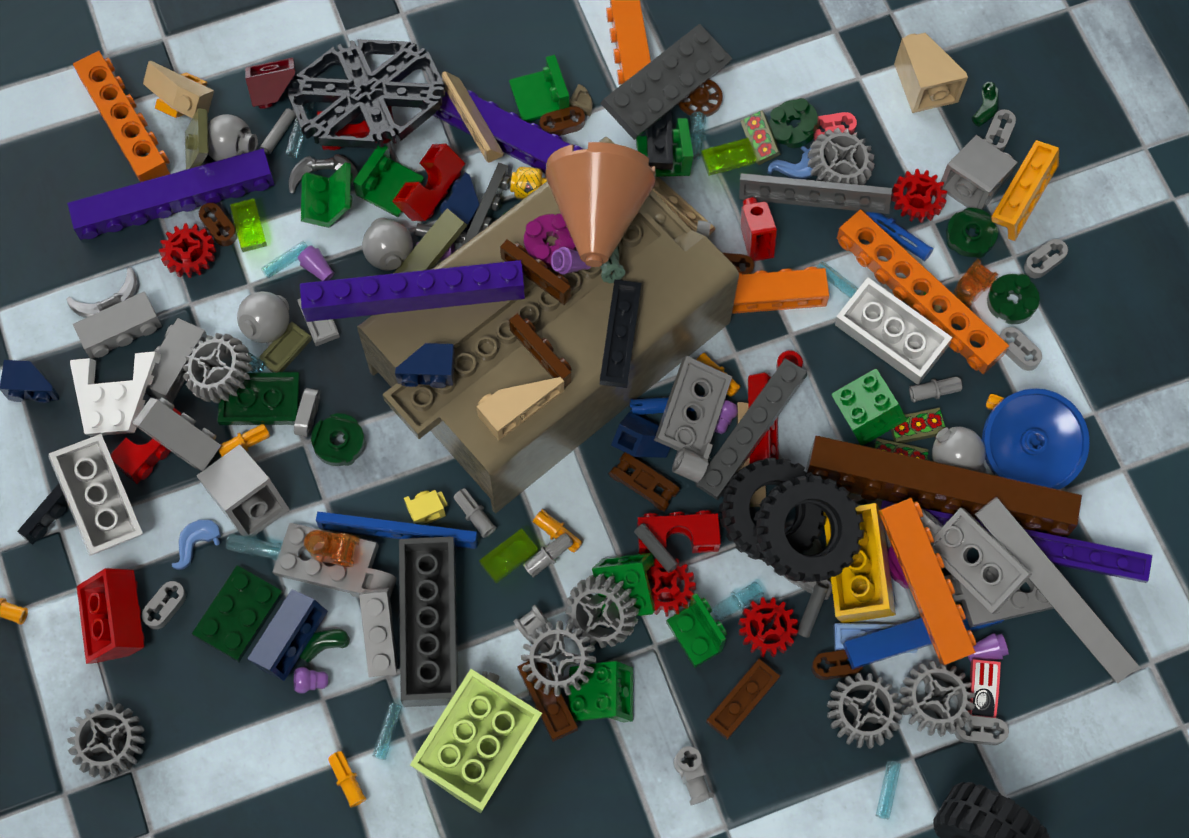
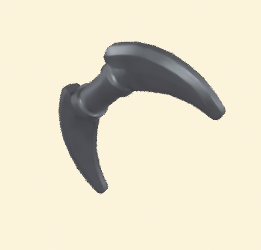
(308, 165)
(126, 291)

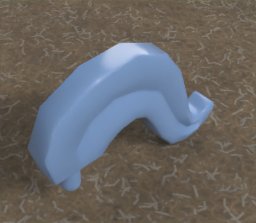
(795, 171)
(194, 532)

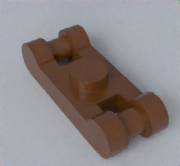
(644, 481)

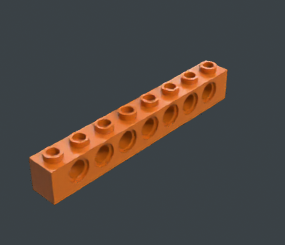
(862, 227)

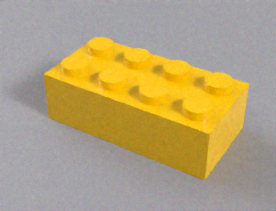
(865, 586)

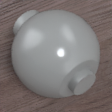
(229, 137)
(386, 244)
(263, 316)
(959, 448)

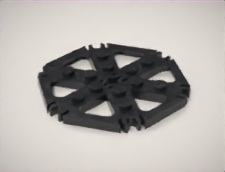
(379, 90)

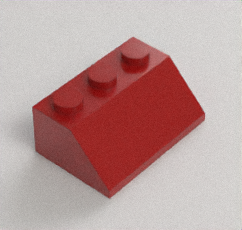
(110, 615)

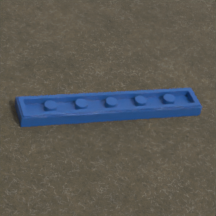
(393, 529)
(893, 642)

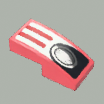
(985, 685)

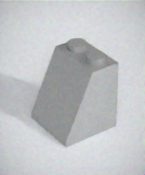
(977, 173)
(243, 492)

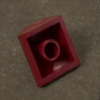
(268, 81)

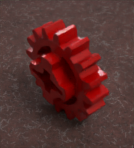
(919, 195)
(187, 250)
(674, 595)
(760, 620)

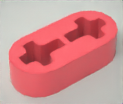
(834, 121)

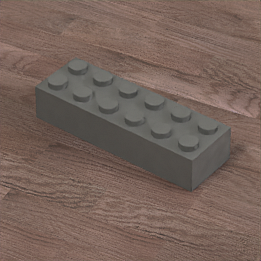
(428, 621)

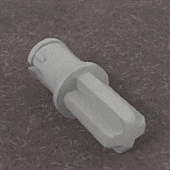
(935, 389)
(474, 513)
(548, 555)

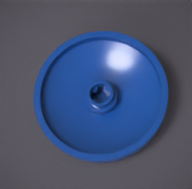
(1036, 439)

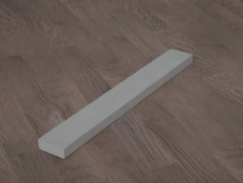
(1057, 591)

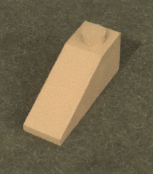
(176, 90)
(514, 405)

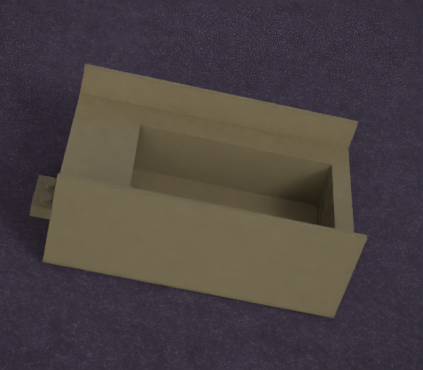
(682, 305)

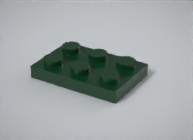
(265, 400)
(237, 613)

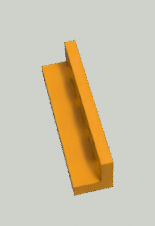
(1026, 188)

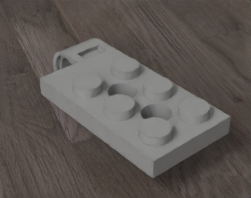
(689, 436)
(953, 543)
(336, 577)
(1017, 605)

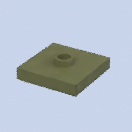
(197, 139)

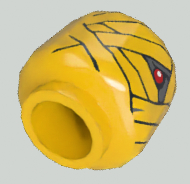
(526, 181)

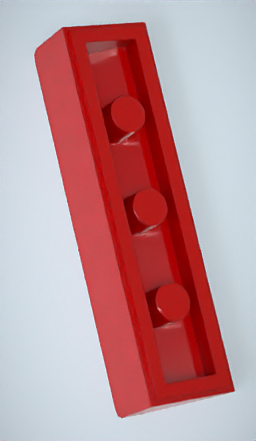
(769, 444)

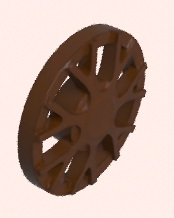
(701, 98)

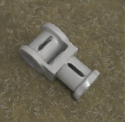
(528, 624)
(693, 775)

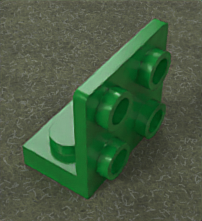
(540, 91)
(682, 150)
(382, 180)
(326, 198)
(869, 407)
(633, 571)
(697, 631)
(605, 695)

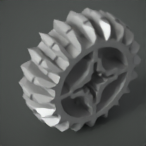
(836, 148)
(210, 368)
(620, 621)
(558, 672)
(940, 708)
(853, 731)
(96, 745)

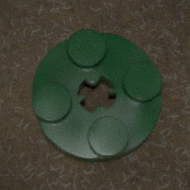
(791, 110)
(971, 246)
(1020, 286)
(340, 454)

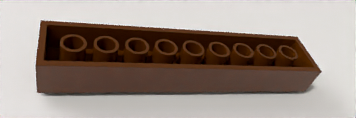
(940, 486)

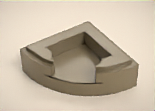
(582, 100)

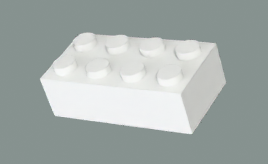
(893, 331)
(95, 494)

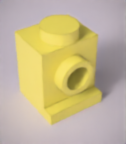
(426, 507)

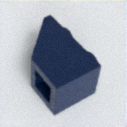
(462, 201)
(429, 365)
(24, 381)
(637, 438)

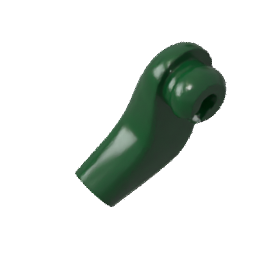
(989, 106)
(325, 640)

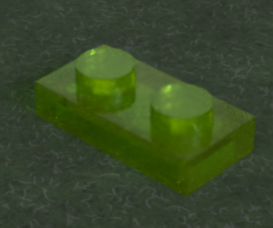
(728, 156)
(248, 225)
(508, 555)

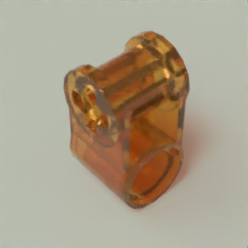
(975, 281)
(337, 547)

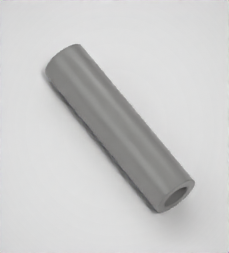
(278, 131)

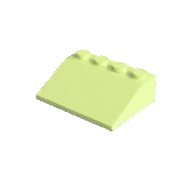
(475, 740)

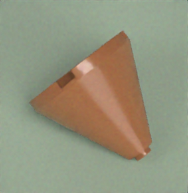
(599, 194)

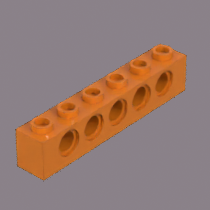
(91, 71)

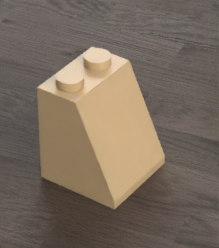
(928, 73)

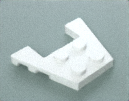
(112, 405)

